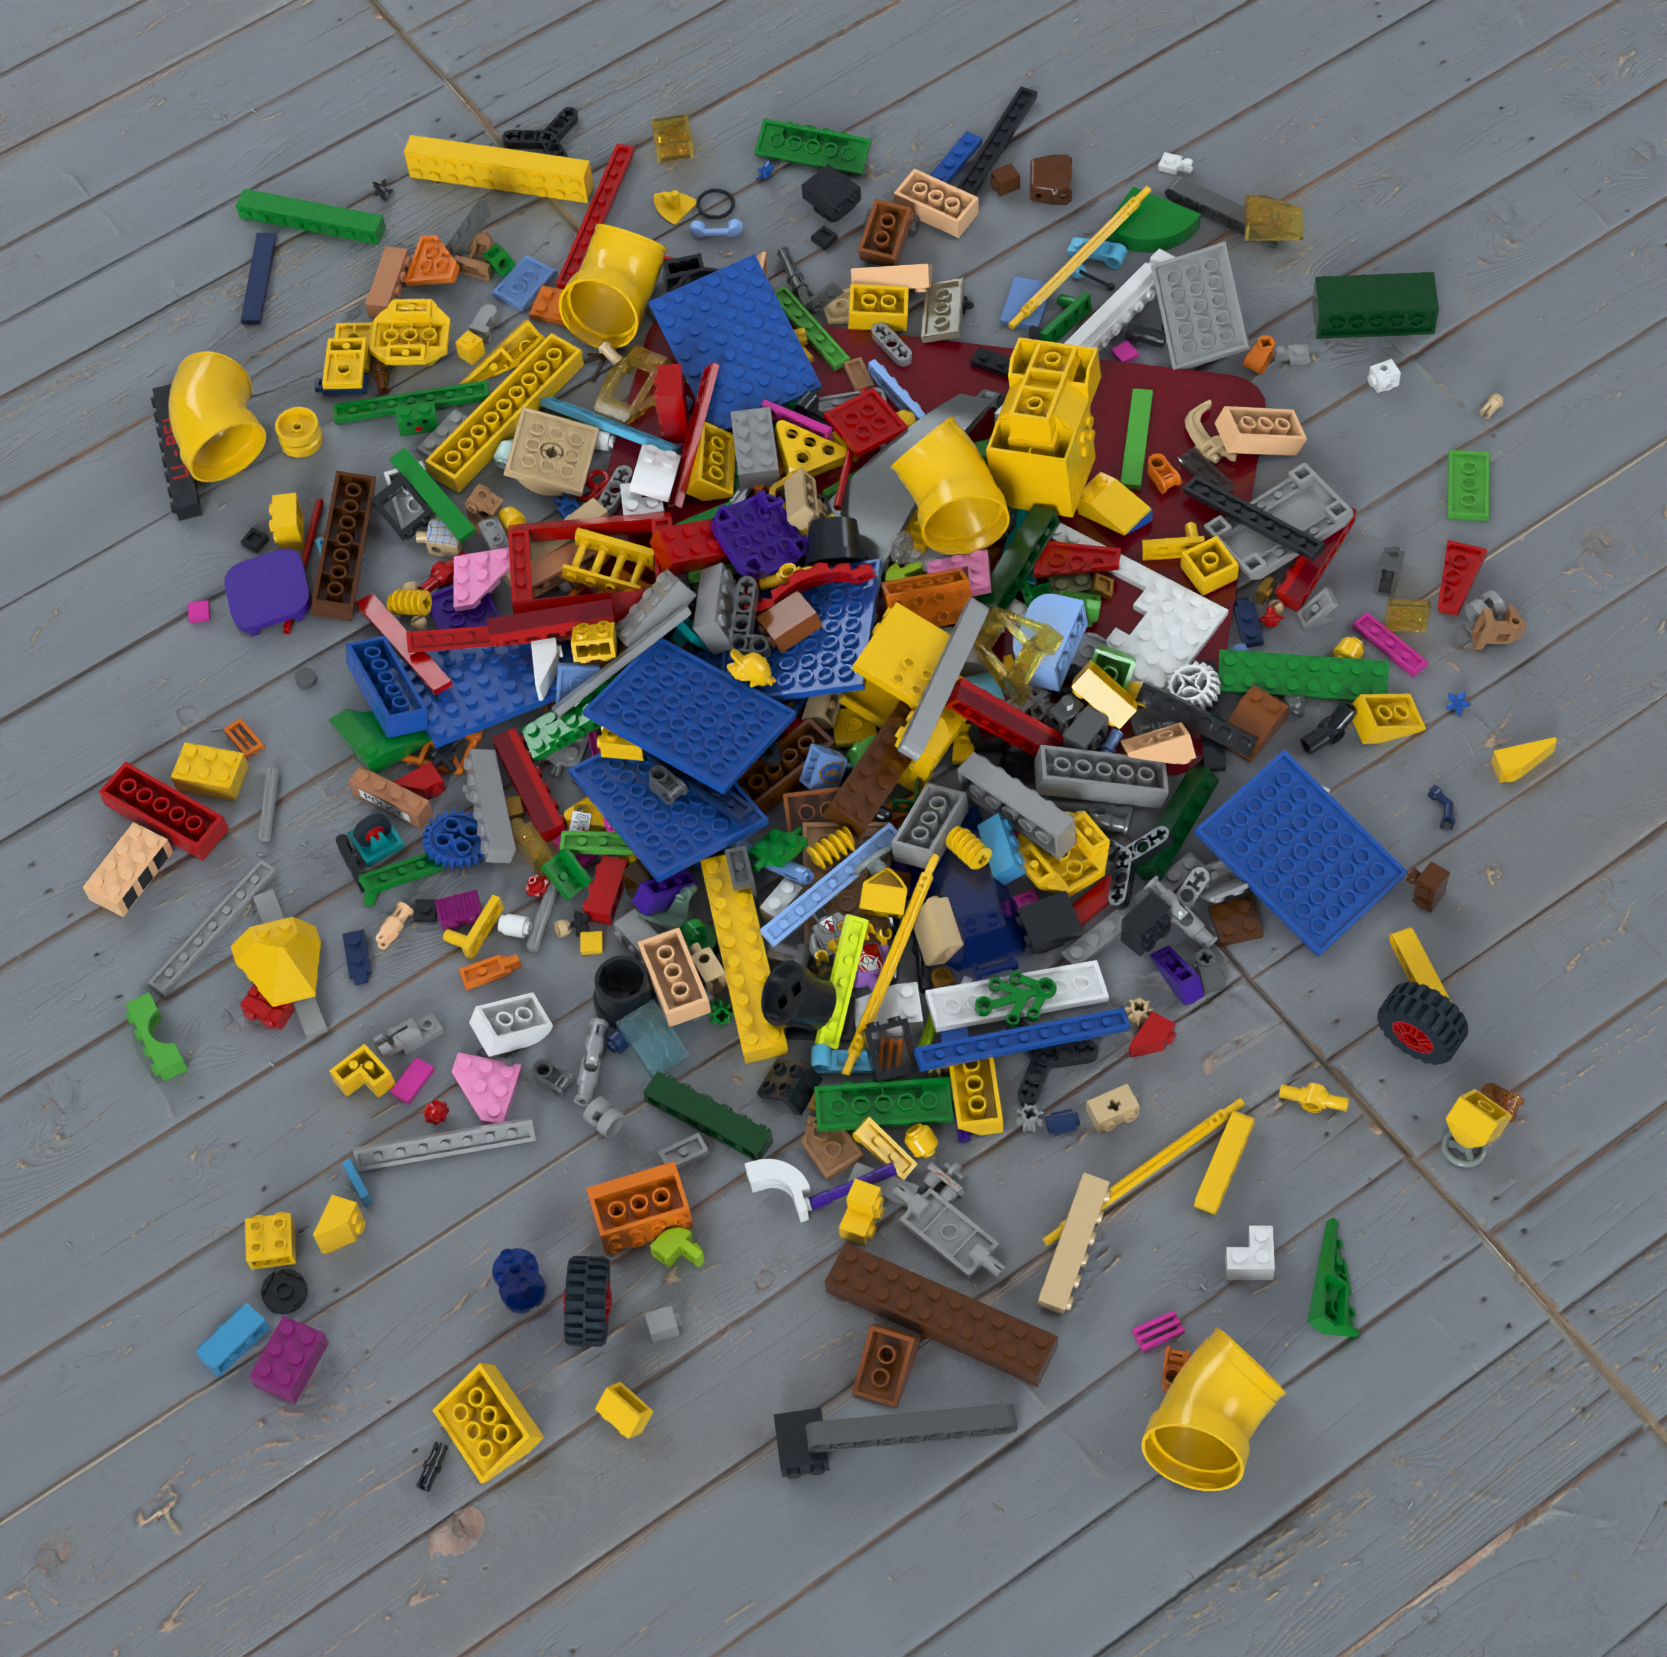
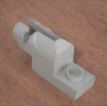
(408, 1036)

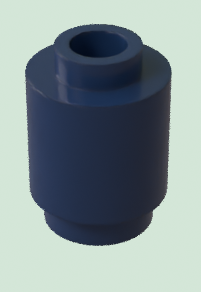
(616, 1042)
(1062, 1122)

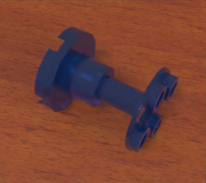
(519, 1280)

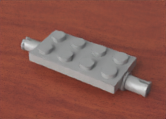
(949, 1232)

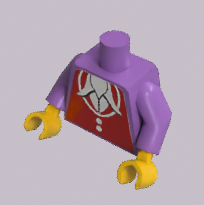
(870, 961)

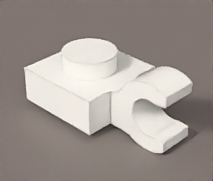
(1173, 163)

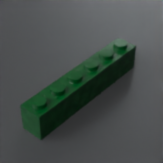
(1020, 557)
(1179, 819)
(708, 1116)

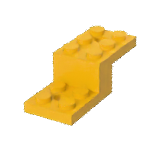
(348, 356)

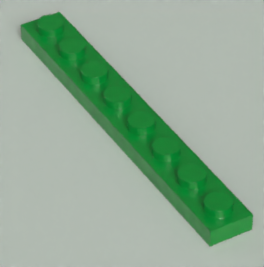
(386, 405)

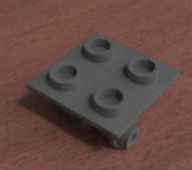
(1148, 720)

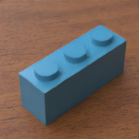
(1006, 859)
(232, 1339)

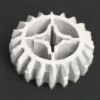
(1190, 683)

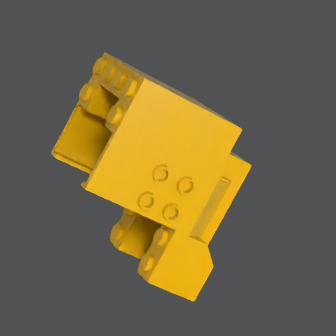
(1044, 428)
(899, 668)

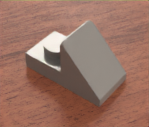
(1318, 609)

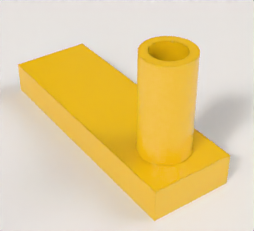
(1171, 547)
(474, 940)
(883, 1147)

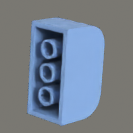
(1070, 620)

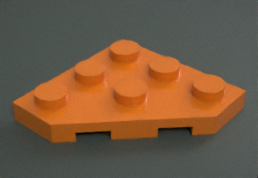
(431, 264)

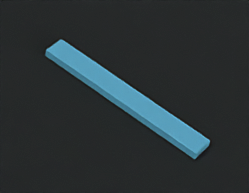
(608, 424)

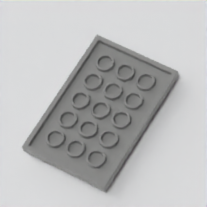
(1200, 307)

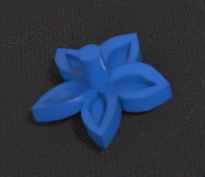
(765, 171)
(1457, 702)

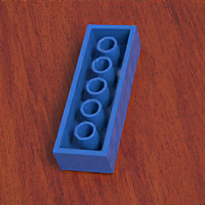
(386, 686)

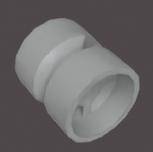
(1487, 600)
(604, 1117)

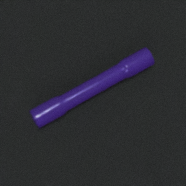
(828, 1196)

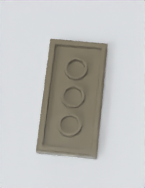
(943, 311)

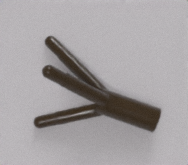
(596, 356)

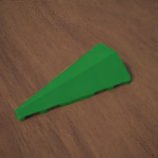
(1330, 1302)

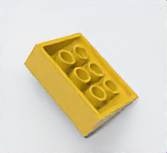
(487, 1422)

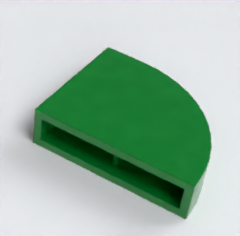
(1155, 224)

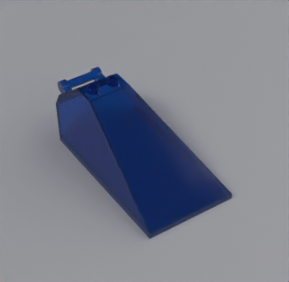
(980, 910)

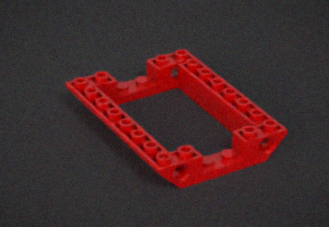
(521, 557)

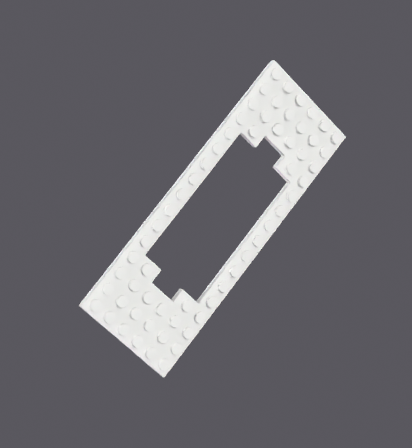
(1174, 621)

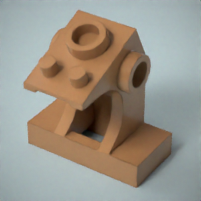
(470, 265)
(482, 500)
(1494, 632)

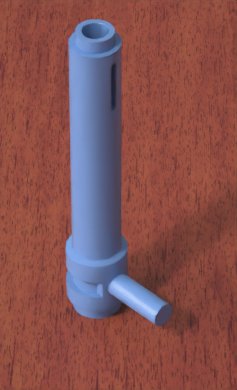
(791, 870)

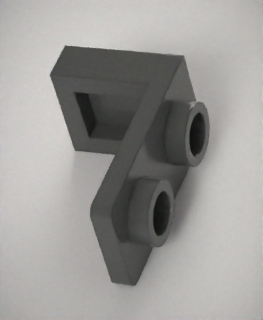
(822, 298)

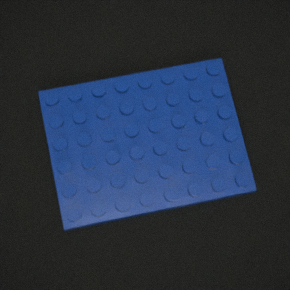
(744, 330)
(826, 657)
(486, 689)
(690, 714)
(658, 833)
(1301, 853)

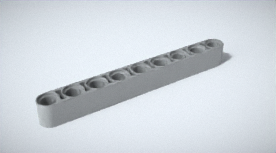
(943, 679)

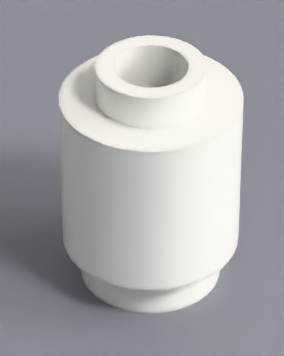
(605, 441)
(514, 925)

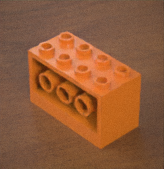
(933, 596)
(639, 1207)

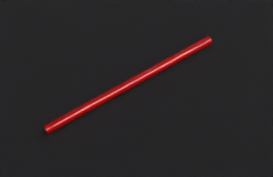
(845, 474)
(307, 549)

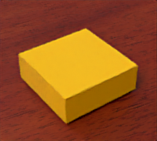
(591, 943)

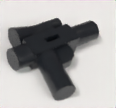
(445, 755)

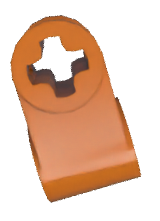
(1260, 354)
(1163, 474)
(1172, 1365)

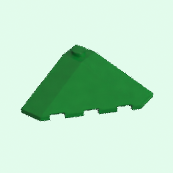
(369, 743)

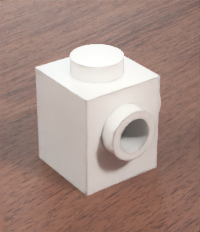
(1384, 376)

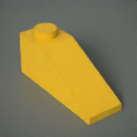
(1518, 760)

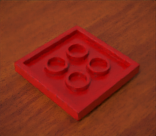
(865, 422)

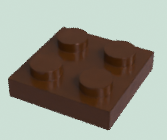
(1235, 921)

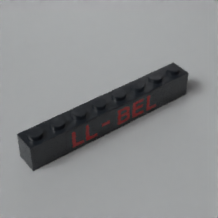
(182, 484)

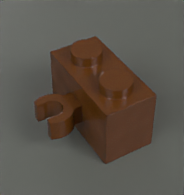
(1429, 885)

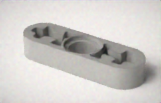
(892, 352)
(614, 482)
(1201, 885)

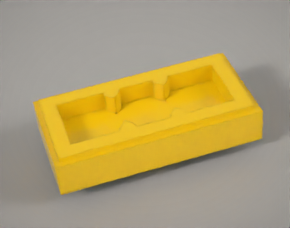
(962, 746)

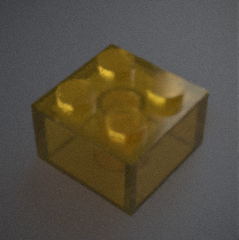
(672, 138)

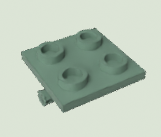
(678, 912)

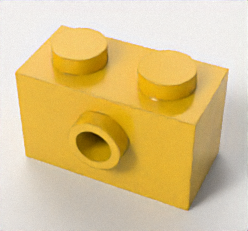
(624, 1410)

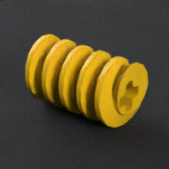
(409, 602)
(832, 847)
(968, 847)

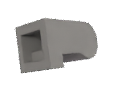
(484, 322)

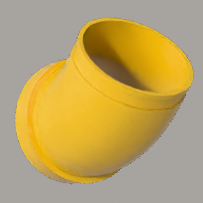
(611, 287)
(212, 416)
(953, 491)
(1210, 1416)

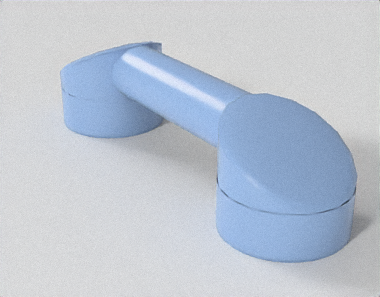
(734, 228)

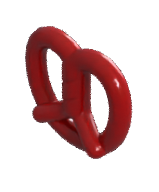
(596, 489)

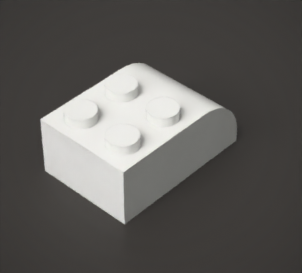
(655, 472)
(510, 1024)

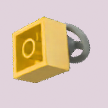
(884, 891)
(1473, 1124)

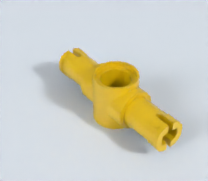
(780, 577)
(1314, 1097)

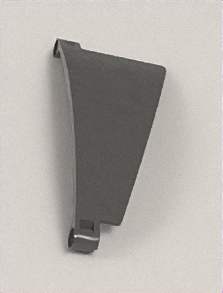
(877, 494)

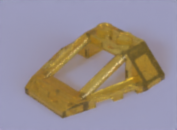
(619, 410)
(1015, 681)

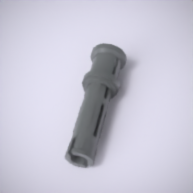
(794, 277)

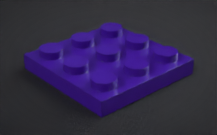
(446, 617)

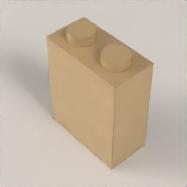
(937, 931)

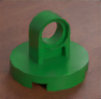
(699, 931)

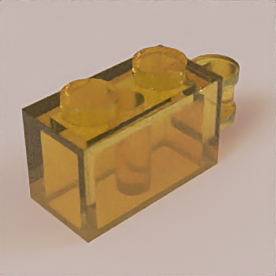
(530, 844)

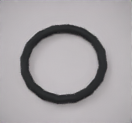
(714, 191)

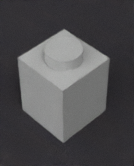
(663, 1323)

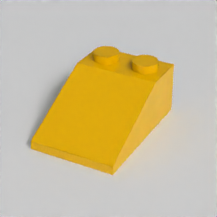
(1111, 504)
(1386, 717)

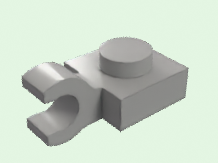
(1294, 354)

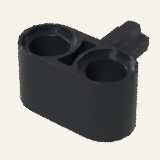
(809, 406)

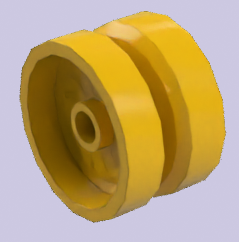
(299, 432)

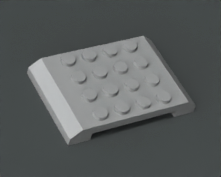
(1299, 501)

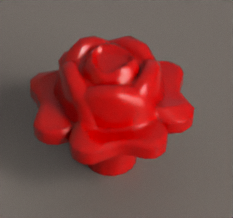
(1271, 618)
(537, 885)
(435, 1112)

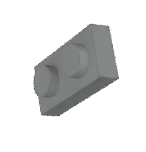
(685, 1151)

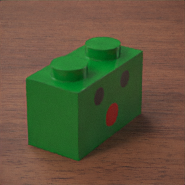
(416, 418)

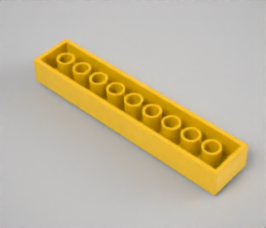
(499, 168)
(497, 416)
(743, 961)

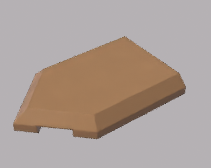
(830, 1150)

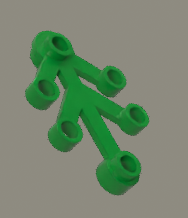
(1017, 996)

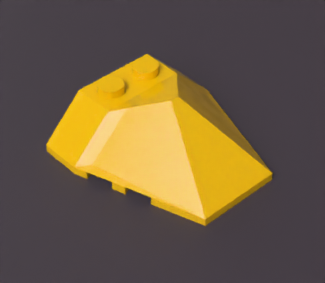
(280, 959)

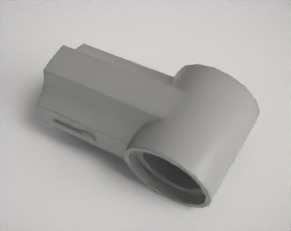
(784, 952)

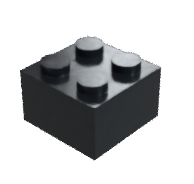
(1146, 924)

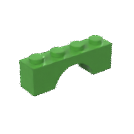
(165, 1056)

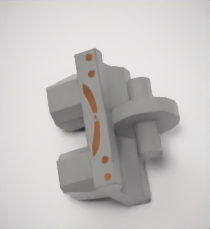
(952, 1189)

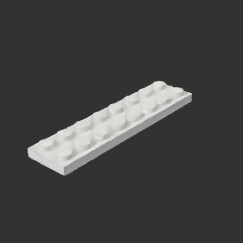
(1075, 983)

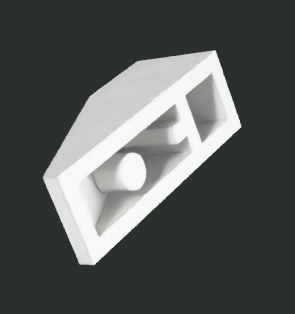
(545, 661)

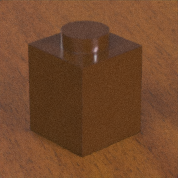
(1005, 180)

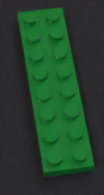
(1301, 674)

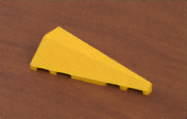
(508, 353)

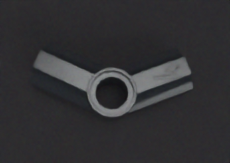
(1330, 728)

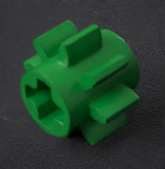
(724, 1015)

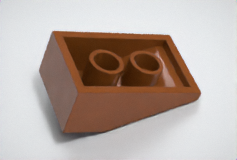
(1260, 716)
(885, 1364)

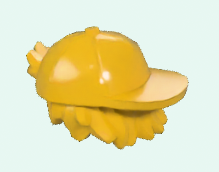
(750, 668)

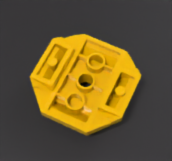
(410, 333)
(1080, 866)

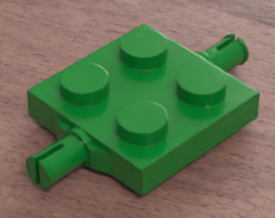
(777, 848)

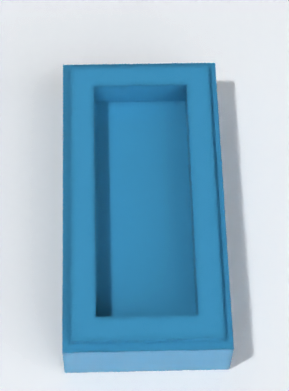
(357, 1183)

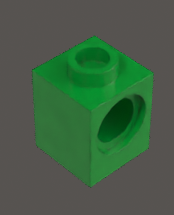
(494, 255)

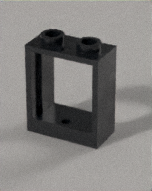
(390, 492)
(874, 1027)

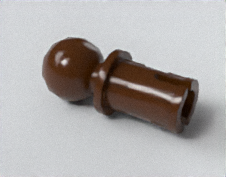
(381, 377)

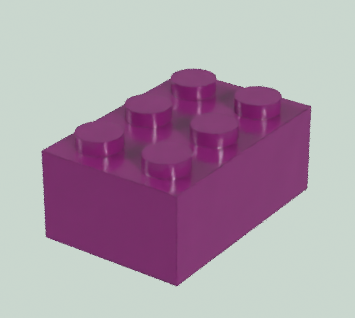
(289, 1359)

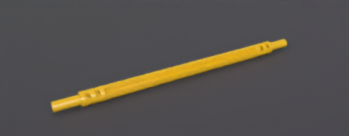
(1079, 257)
(891, 962)
(1160, 1159)

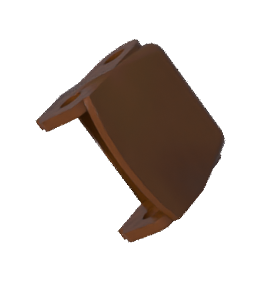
(1050, 178)

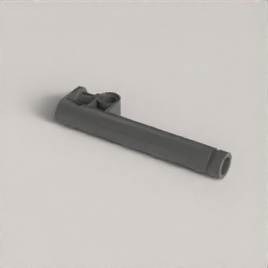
(1105, 815)

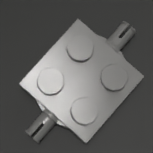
(568, 756)

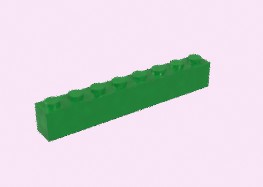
(311, 216)

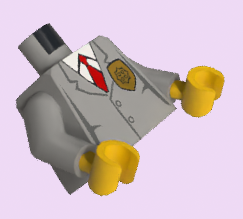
(826, 930)

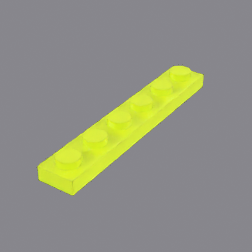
(843, 977)

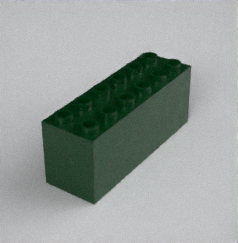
(1375, 305)

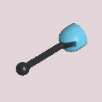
(1080, 272)

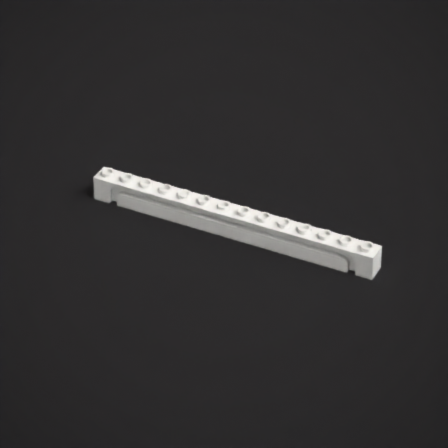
(1118, 308)

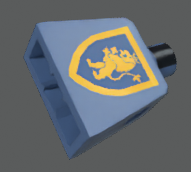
(824, 768)

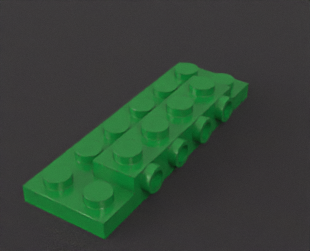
(812, 146)
(555, 732)
(886, 1103)

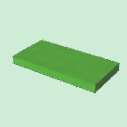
(1468, 485)

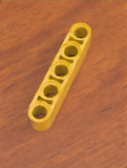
(1415, 960)
(1224, 1162)

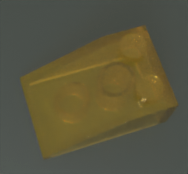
(1271, 219)

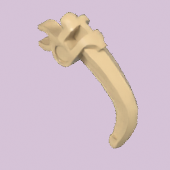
(1209, 447)

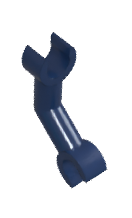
(1437, 794)

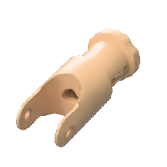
(393, 925)

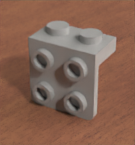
(1220, 884)

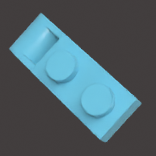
(1111, 253)
(832, 1061)

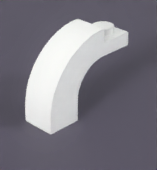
(781, 1175)

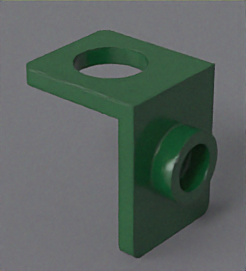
(910, 802)

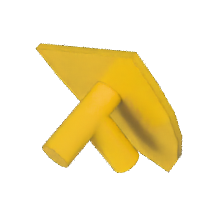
(673, 205)

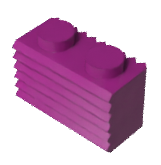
(458, 910)

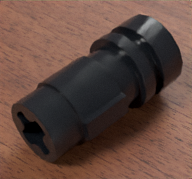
(1146, 335)

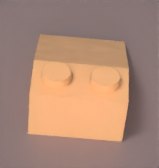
(1164, 745)

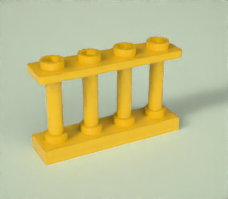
(612, 546)

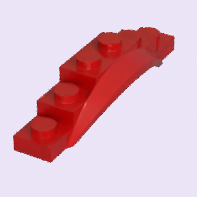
(817, 575)

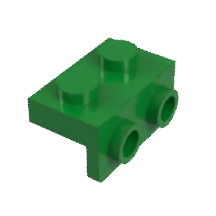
(1031, 593)
(566, 874)

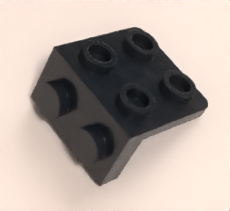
(791, 1083)

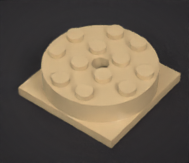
(546, 436)

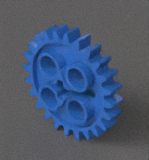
(456, 840)

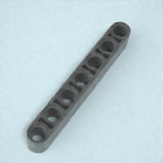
(1211, 206)

